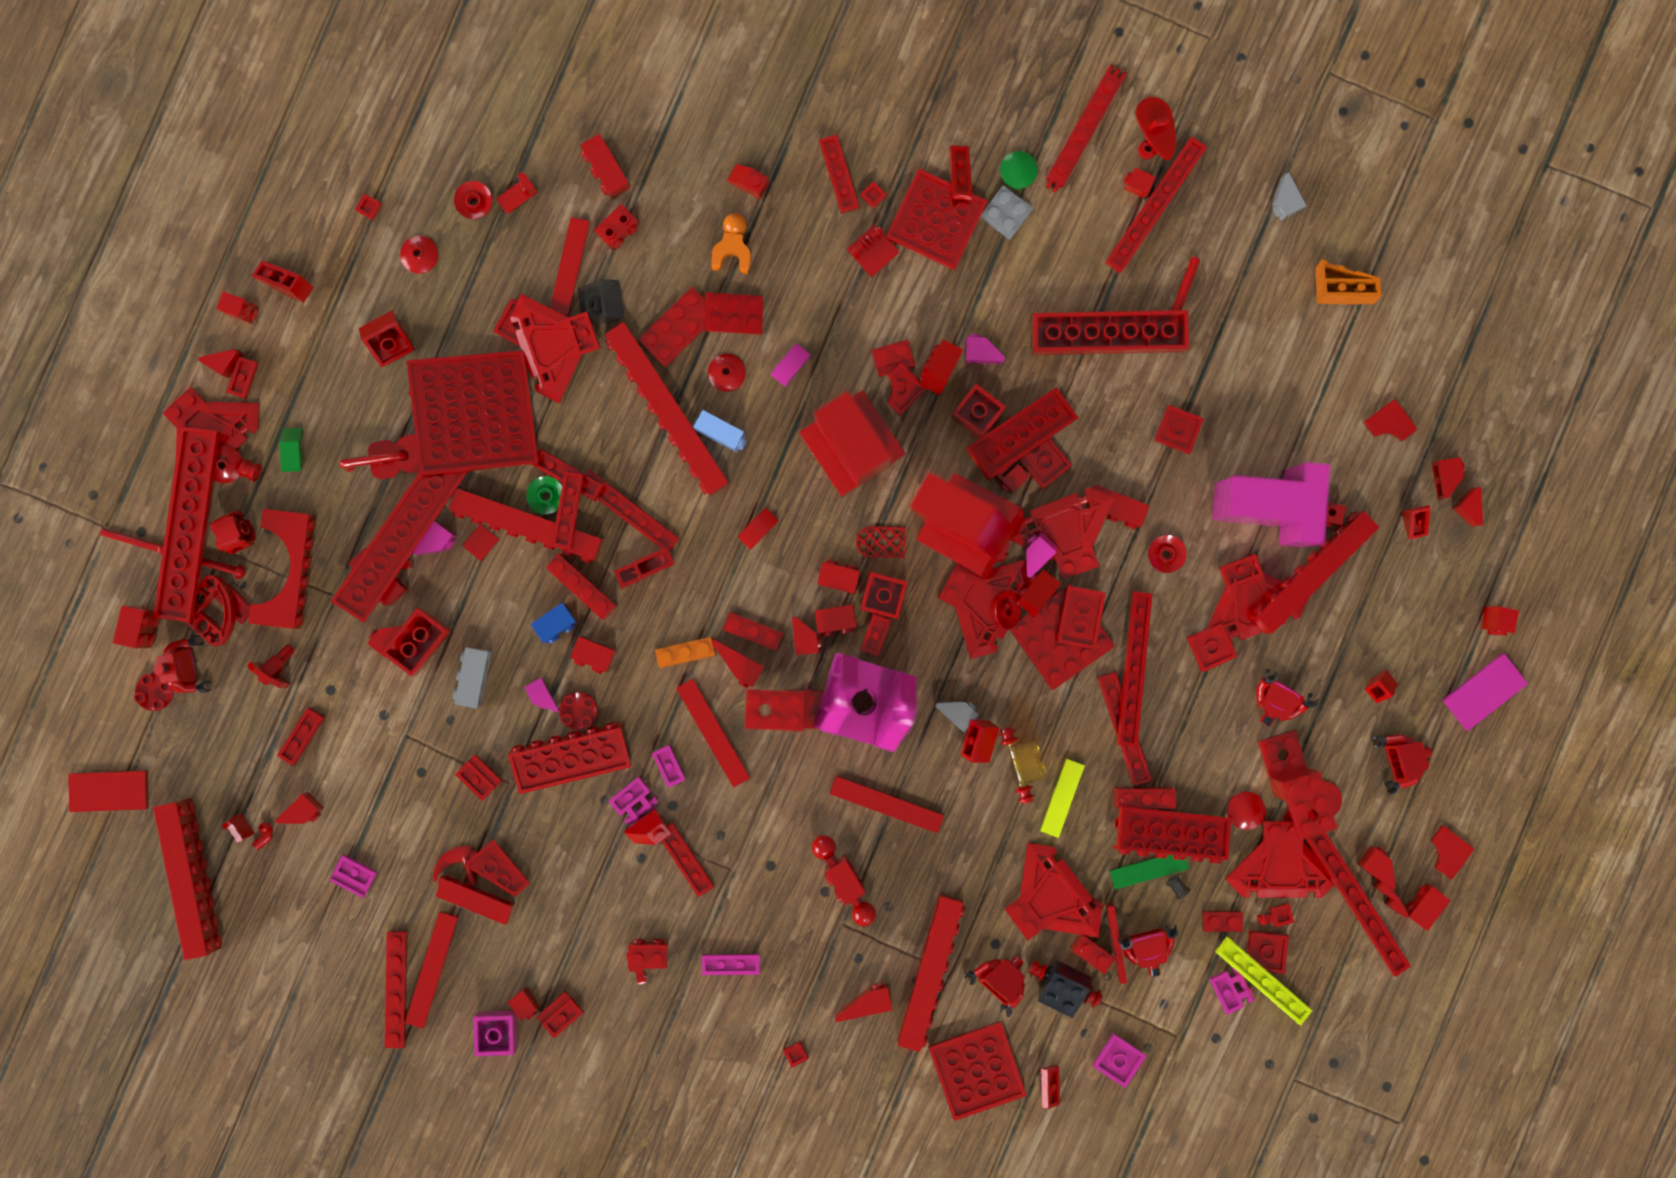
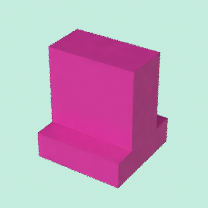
(1292, 504)

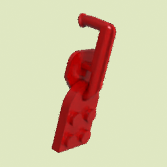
(388, 458)

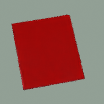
(480, 542)

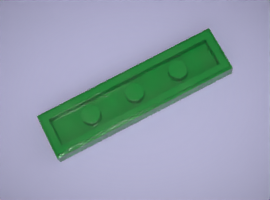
(1146, 870)

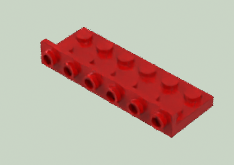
(569, 757)
(1173, 834)

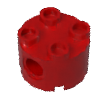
(233, 532)

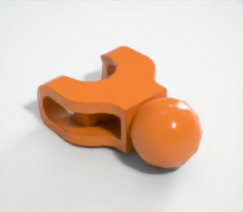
(732, 244)

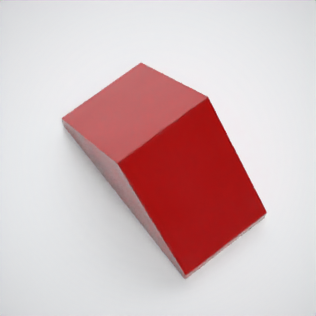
(222, 362)
(1470, 507)
(1417, 521)

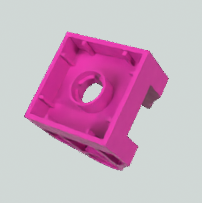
(890, 692)

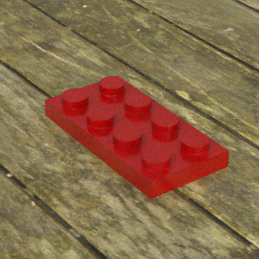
(676, 328)

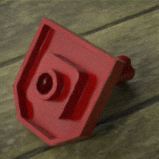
(271, 670)

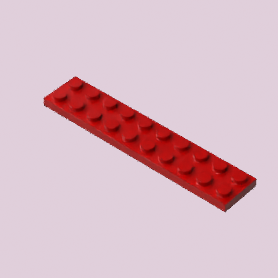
(186, 524)
(395, 543)

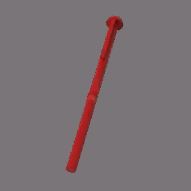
(238, 571)

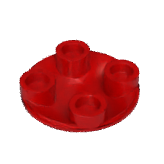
(152, 694)
(578, 711)
(1246, 810)

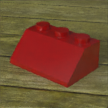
(416, 642)

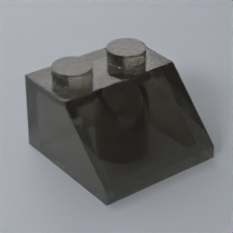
(602, 301)

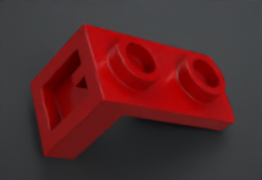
(517, 194)

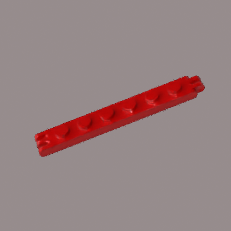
(1085, 128)

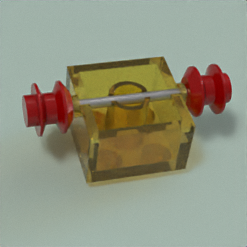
(1025, 763)

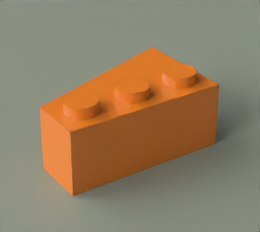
(1345, 286)

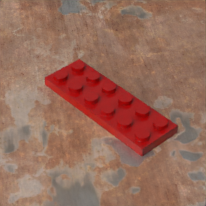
(1022, 433)

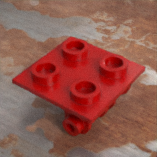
(873, 250)

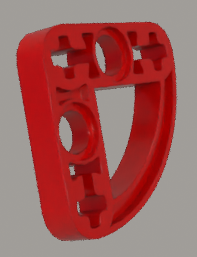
(229, 611)

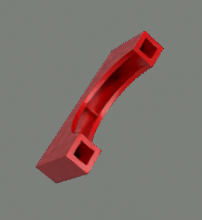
(287, 607)

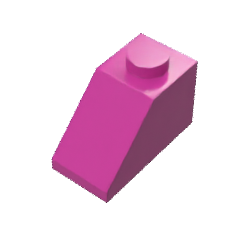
(981, 350)
(435, 540)
(1039, 552)

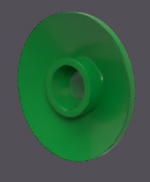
(536, 492)

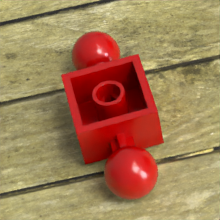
(844, 879)

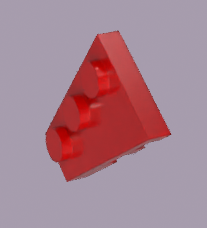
(498, 868)

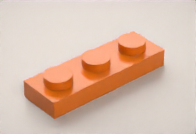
(685, 652)

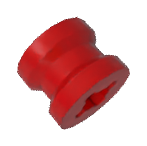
(249, 470)

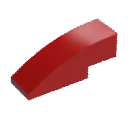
(643, 568)

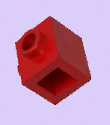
(1334, 514)
(1381, 687)

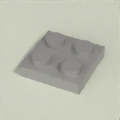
(1006, 212)

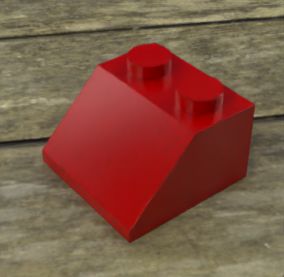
(386, 339)

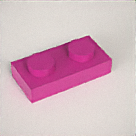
(668, 766)

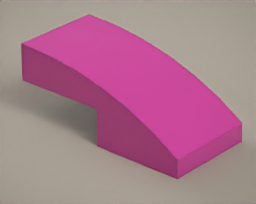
(790, 364)

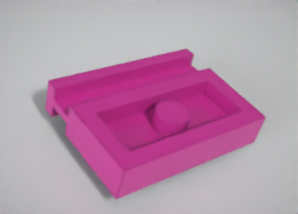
(353, 876)

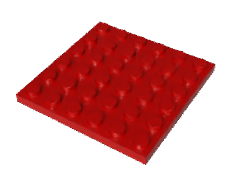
(472, 412)

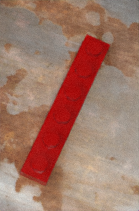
(396, 989)

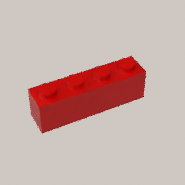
(581, 586)

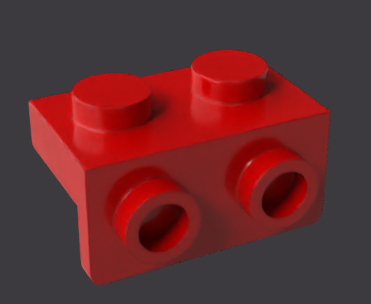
(648, 954)

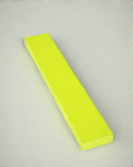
(1263, 981)

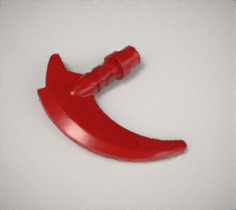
(455, 855)

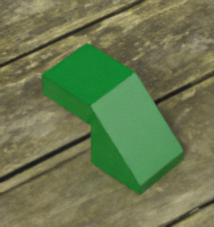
(290, 449)

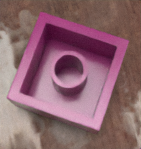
(495, 1033)

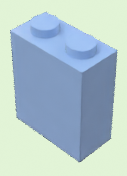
(720, 431)

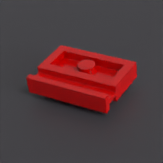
(889, 356)
(478, 777)
(560, 1014)

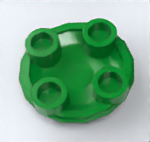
(1018, 170)

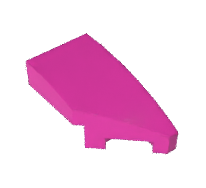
(541, 696)

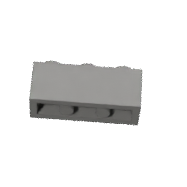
(472, 677)

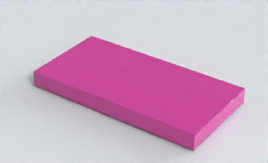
(1485, 691)

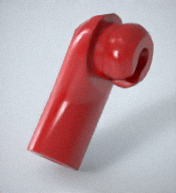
(266, 835)

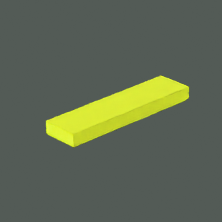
(1062, 798)

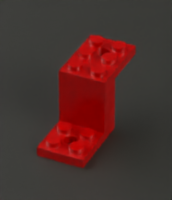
(789, 709)
(1297, 785)

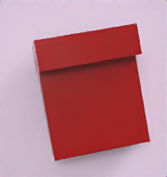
(851, 441)
(964, 521)

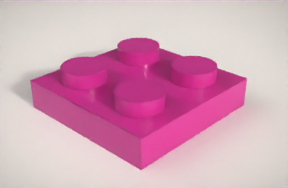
(1119, 1060)

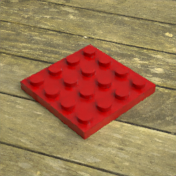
(934, 222)
(1039, 641)
(977, 1070)

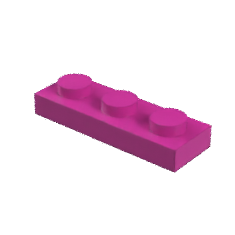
(730, 964)

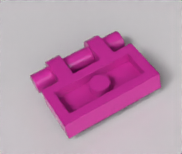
(629, 796)
(1227, 993)

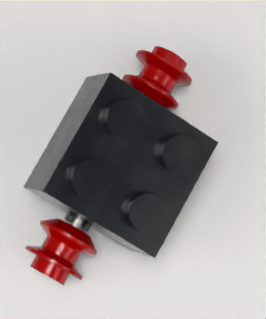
(1064, 987)

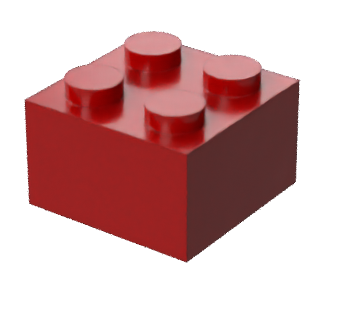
(940, 366)
(978, 411)
(883, 595)
(136, 627)

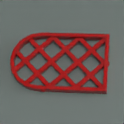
(882, 536)

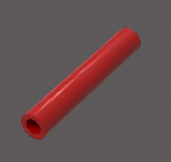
(1186, 283)

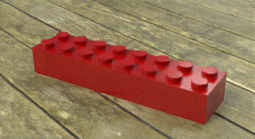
(1110, 332)
(187, 878)

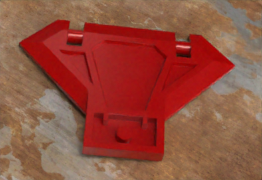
(552, 344)
(194, 412)
(1069, 528)
(1243, 591)
(976, 599)
(1280, 866)
(1052, 898)

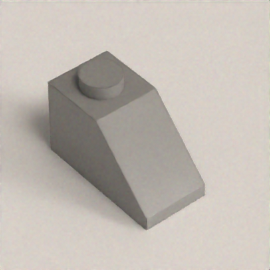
(1287, 198)
(958, 712)

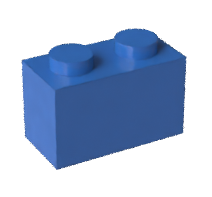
(554, 623)

